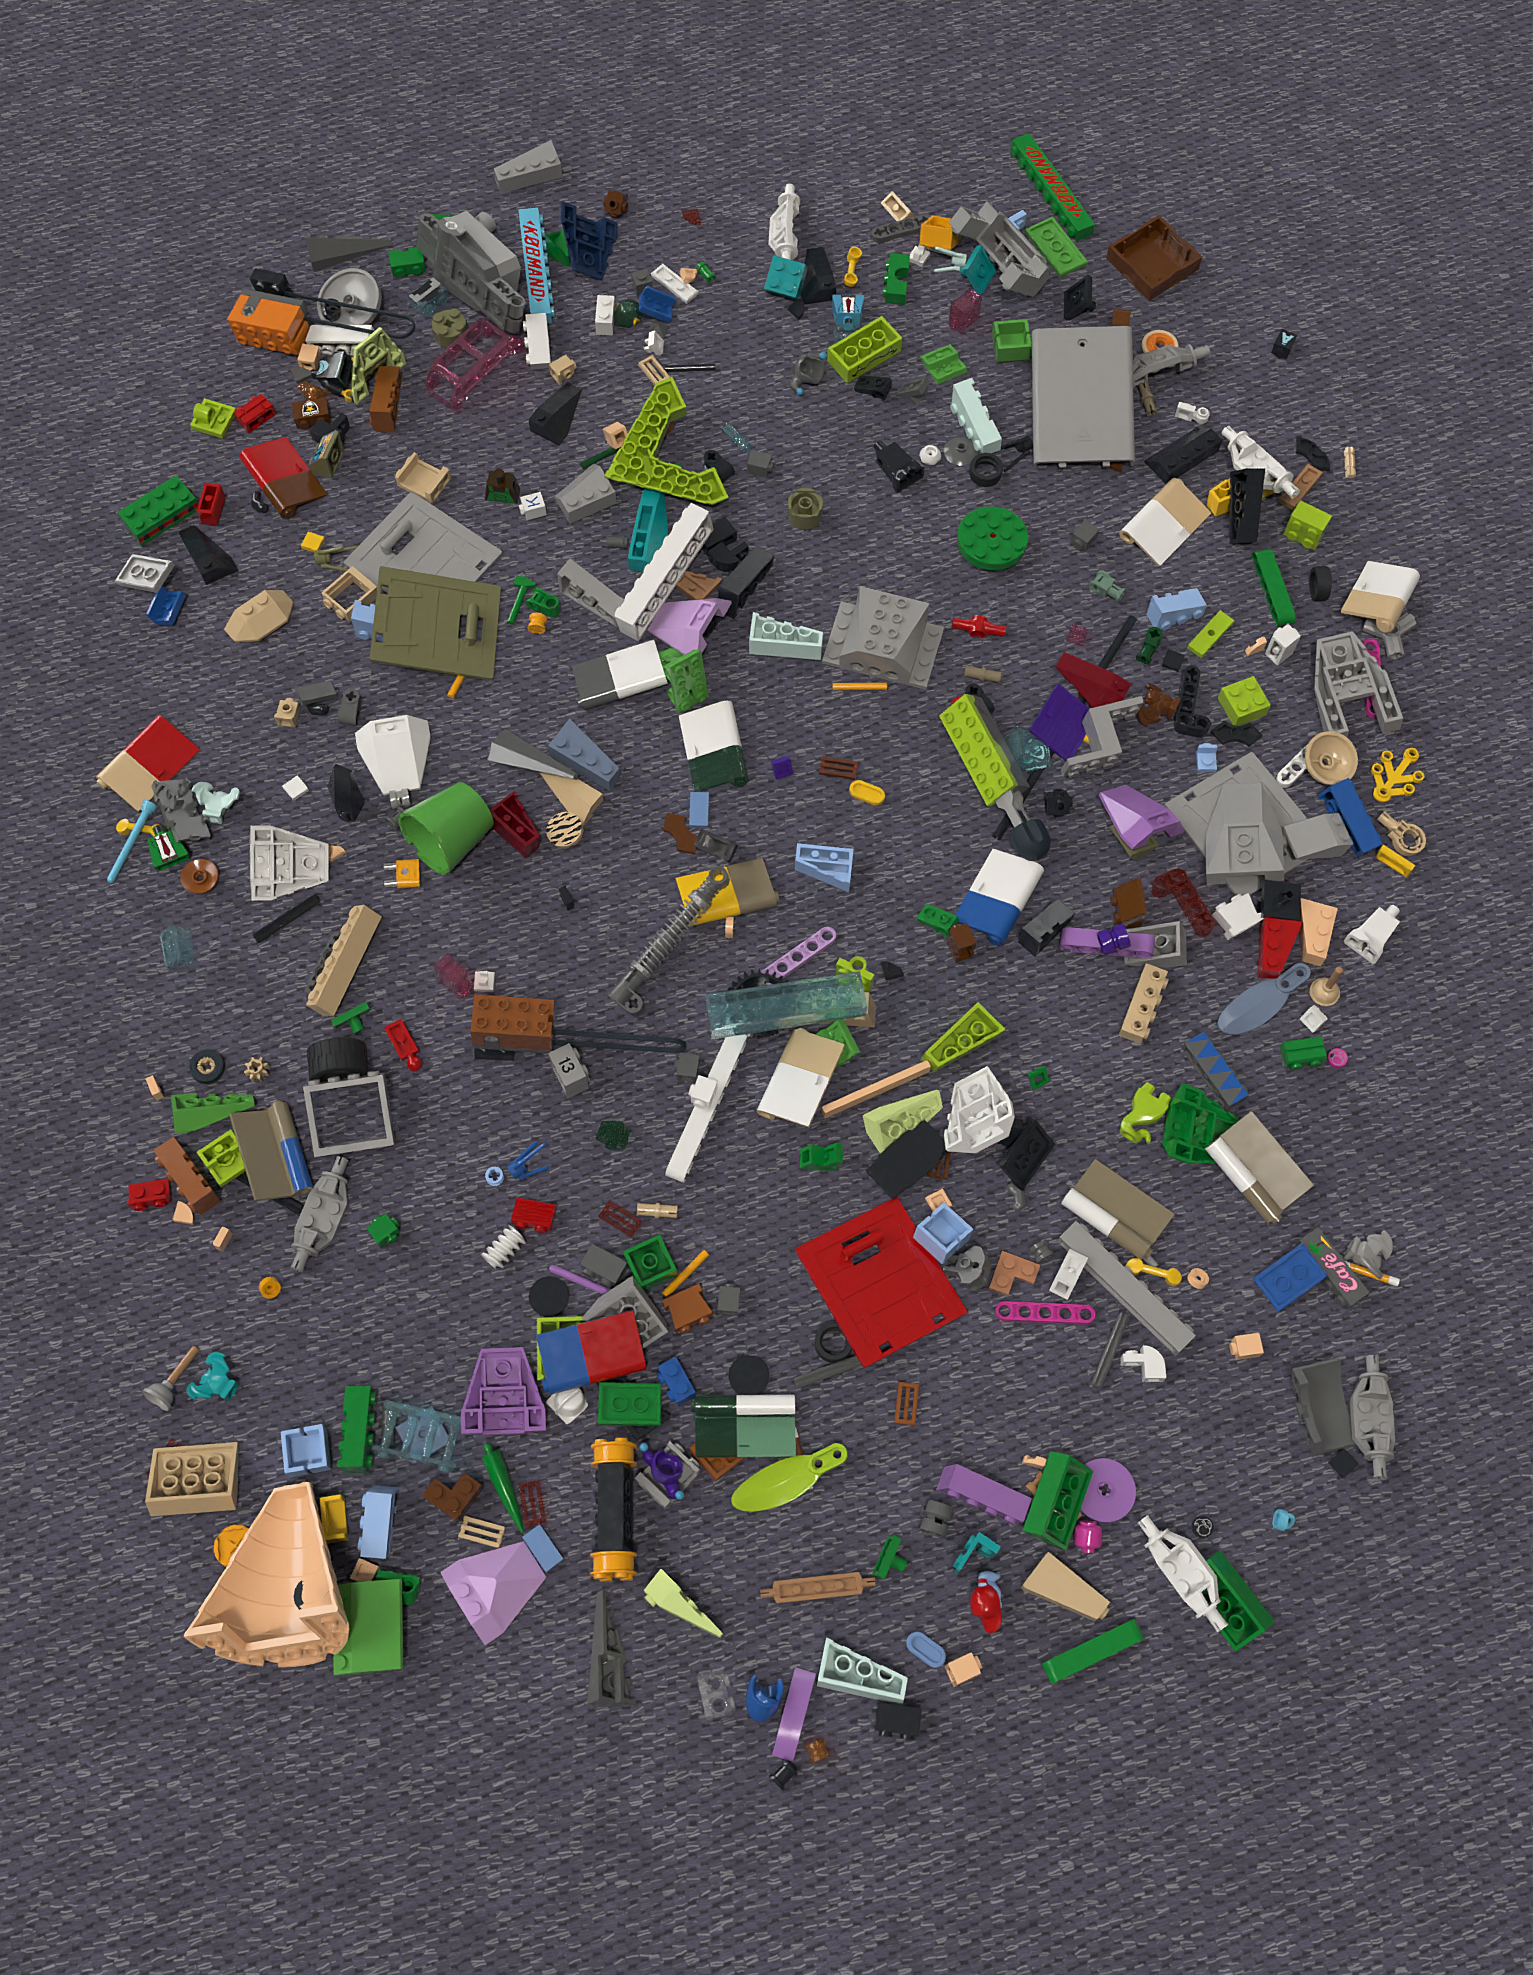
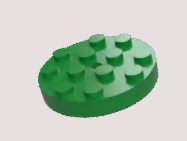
(992, 538)

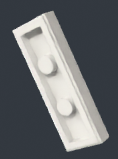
(674, 283)

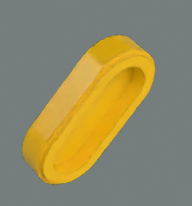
(867, 792)

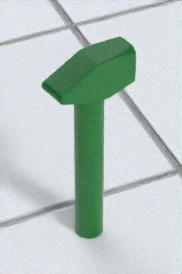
(524, 584)

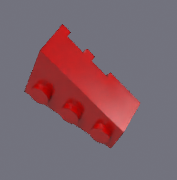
(1275, 945)

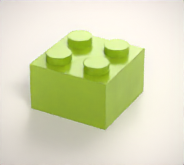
(1307, 525)
(1244, 701)

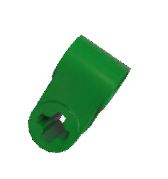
(542, 602)

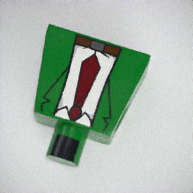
(165, 850)

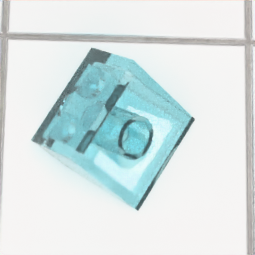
(1027, 750)

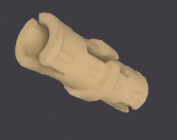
(657, 1210)

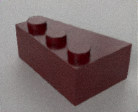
(515, 826)

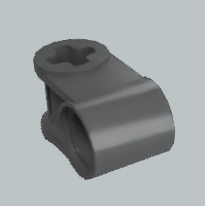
(350, 708)

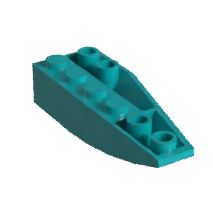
(648, 530)

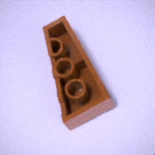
(385, 399)
(186, 1175)

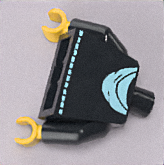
(334, 373)

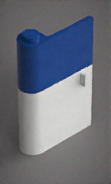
(999, 895)

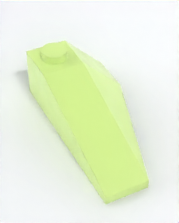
(891, 1121)
(669, 1597)

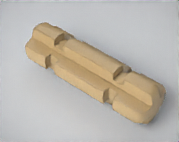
(1349, 462)

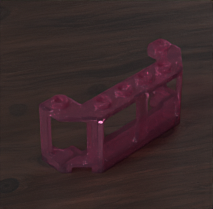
(485, 362)

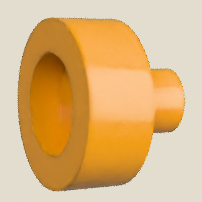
(269, 1287)

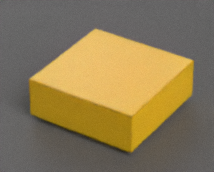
(312, 542)

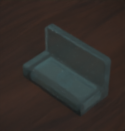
(177, 946)

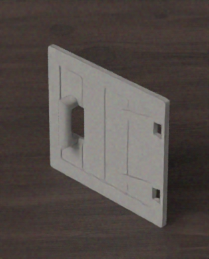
(438, 546)
(1198, 812)

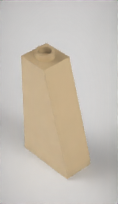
(1061, 1586)

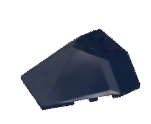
(588, 241)

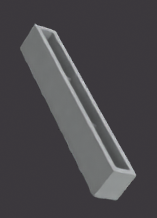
(1127, 1289)

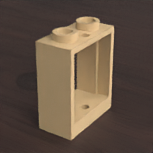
(350, 576)

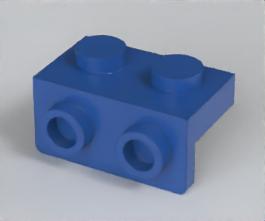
(656, 304)
(165, 606)

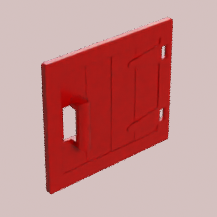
(887, 1294)

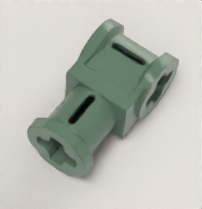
(1106, 586)

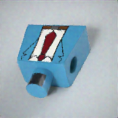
(847, 310)

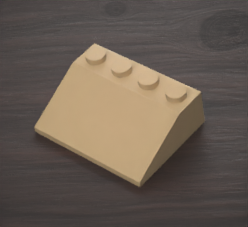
(194, 1480)

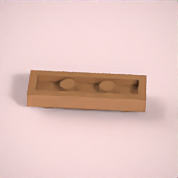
(1304, 482)

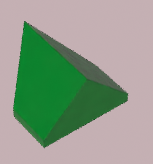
(557, 247)

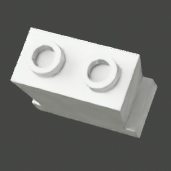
(1237, 915)

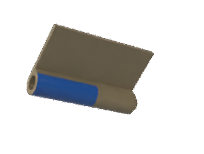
(271, 1152)

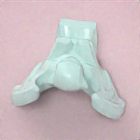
(216, 802)

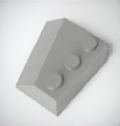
(586, 494)

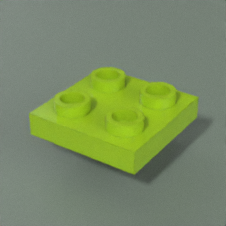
(212, 418)
(867, 977)

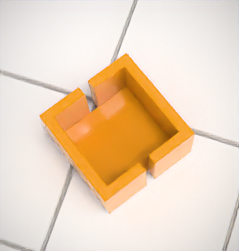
(938, 233)

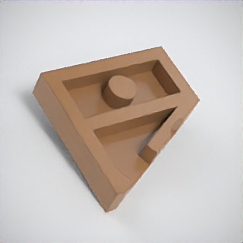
(697, 585)

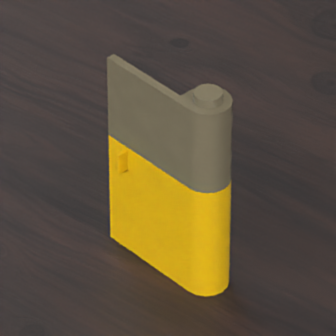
(746, 892)

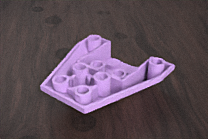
(684, 622)

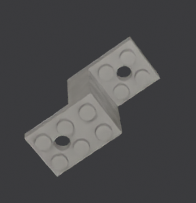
(1102, 737)

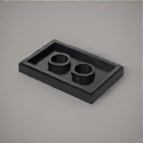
(1027, 1154)

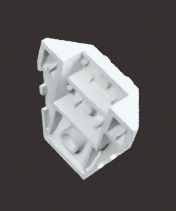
(284, 862)
(979, 1113)

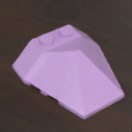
(494, 1587)

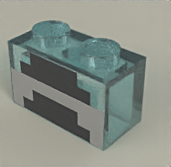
(428, 297)

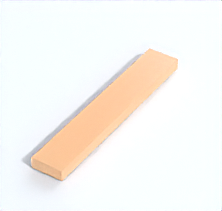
(875, 1089)

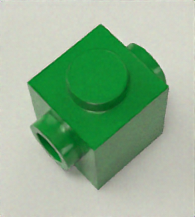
(384, 1230)

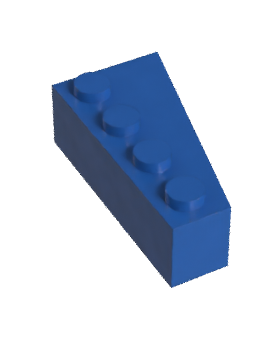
(1344, 800)

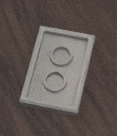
(144, 573)

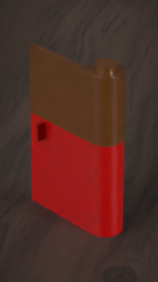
(282, 475)

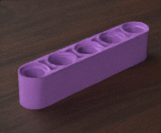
(1086, 941)

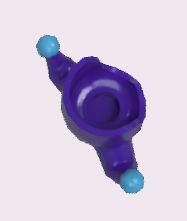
(665, 1470)

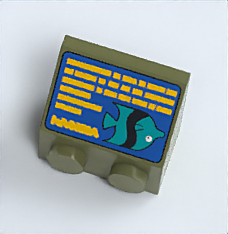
(327, 455)

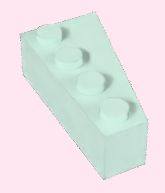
(974, 417)

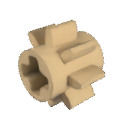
(261, 1069)

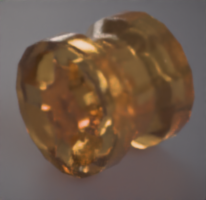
(817, 1751)

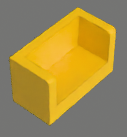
(334, 1518)

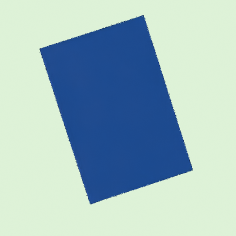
(1290, 1277)

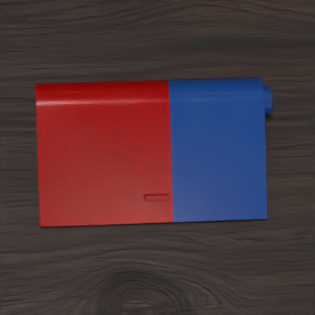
(590, 1352)

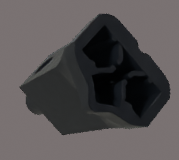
(898, 465)

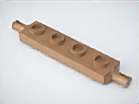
(817, 1587)

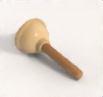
(1325, 990)

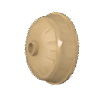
(1337, 753)

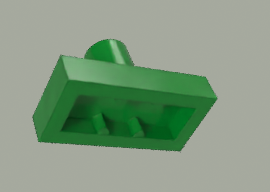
(352, 1018)
(889, 1558)

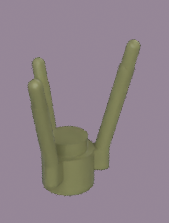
(322, 557)

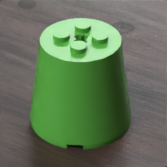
(446, 826)

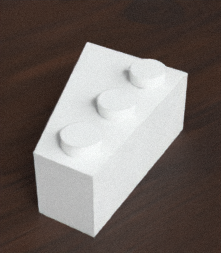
(537, 341)

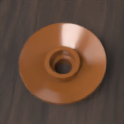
(196, 869)

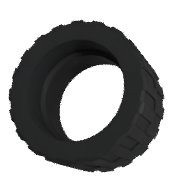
(337, 1058)

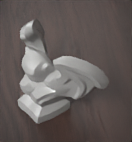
(1366, 1253)

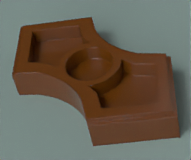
(676, 827)

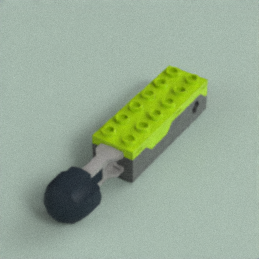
(994, 771)

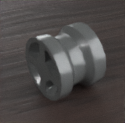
(1041, 1251)

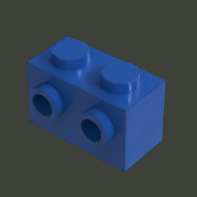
(676, 1381)

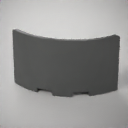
(1323, 1406)

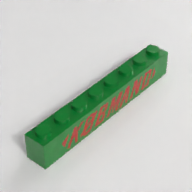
(1052, 187)

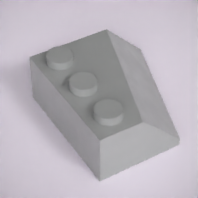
(629, 1297)

